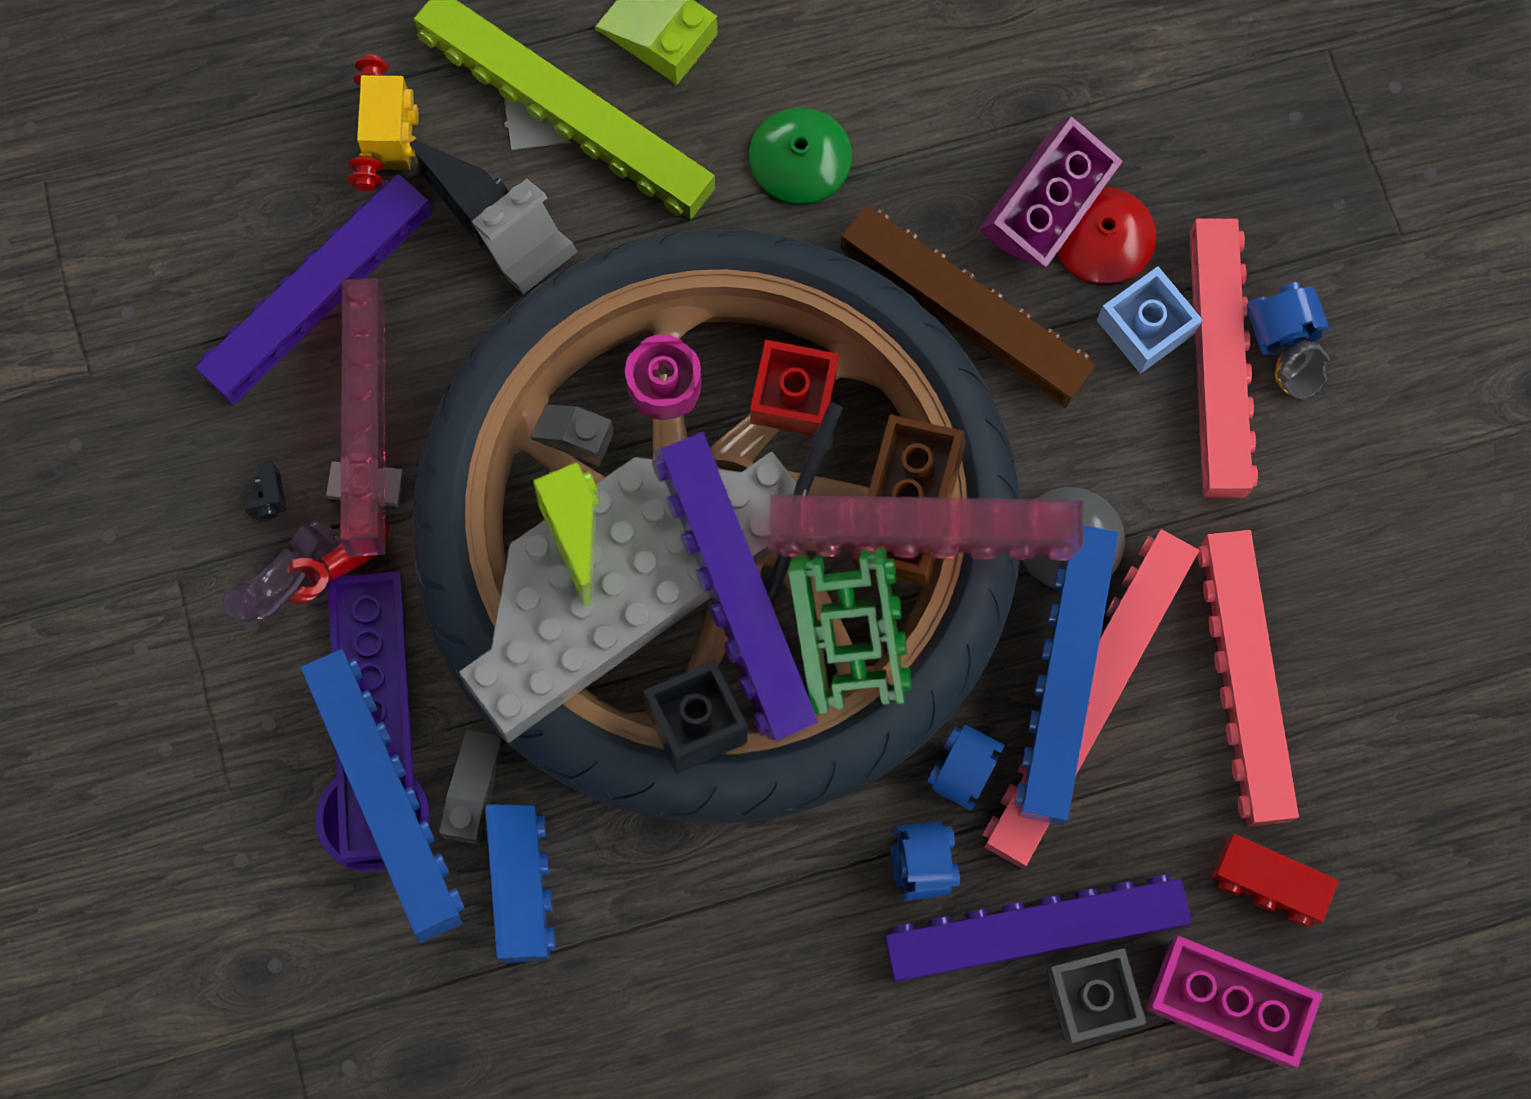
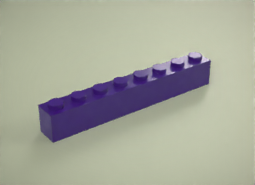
(313, 289)
(734, 587)
(1038, 929)

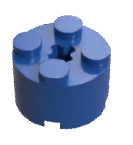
(1287, 318)
(965, 767)
(923, 860)

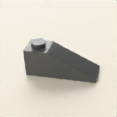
(471, 788)

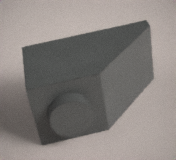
(574, 432)

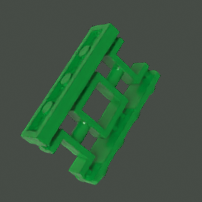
(819, 634)

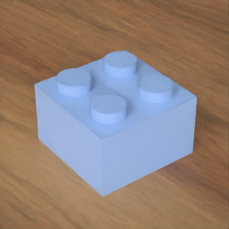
(1149, 319)

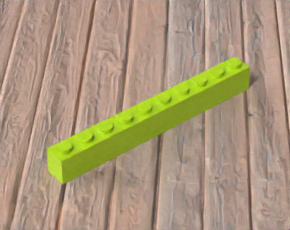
(566, 105)

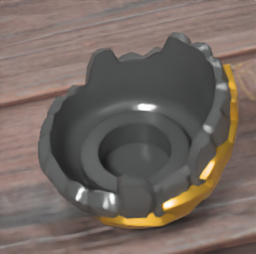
(1302, 369)

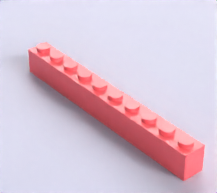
(1119, 650)

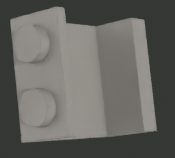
(523, 236)

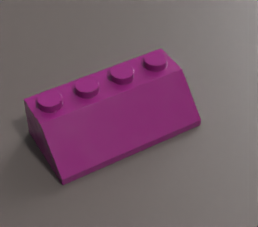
(1051, 194)

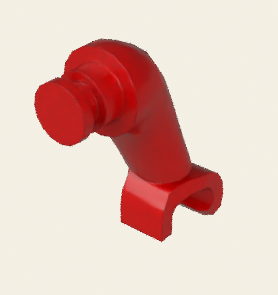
(325, 570)

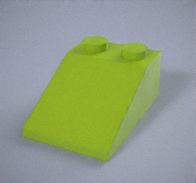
(661, 32)
(568, 507)

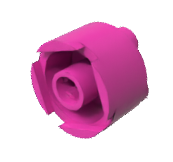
(663, 398)

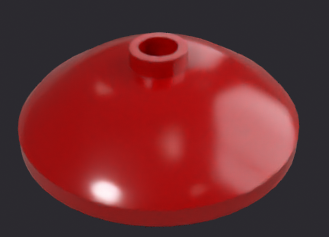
(1114, 254)

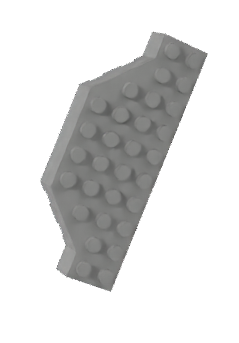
(642, 585)

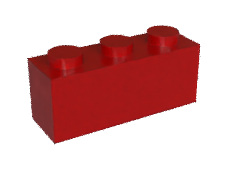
(1274, 881)

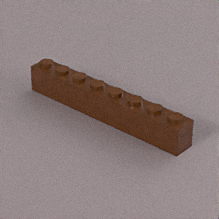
(968, 306)

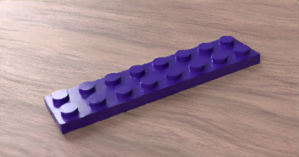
(370, 627)

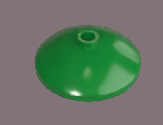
(797, 174)

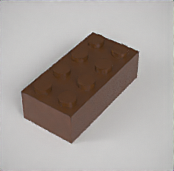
(916, 463)

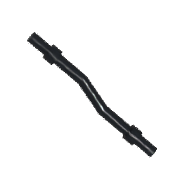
(821, 442)

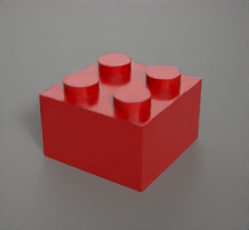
(793, 387)

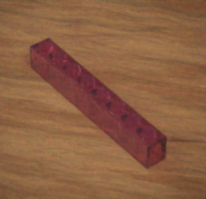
(363, 418)
(925, 525)

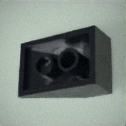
(459, 184)

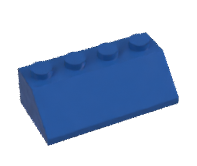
(519, 884)

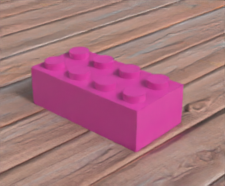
(1234, 1002)

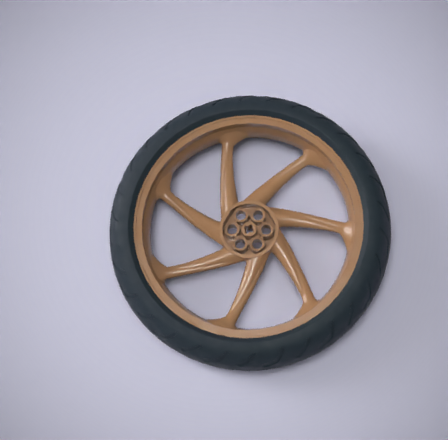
(667, 289)

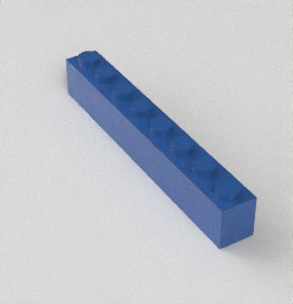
(1067, 679)
(381, 796)

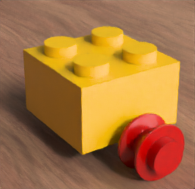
(383, 123)

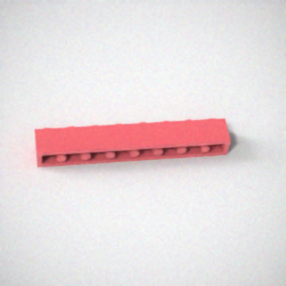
(1221, 359)
(1248, 679)

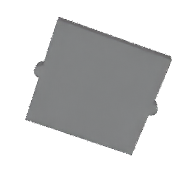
(526, 131)

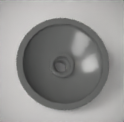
(1096, 513)

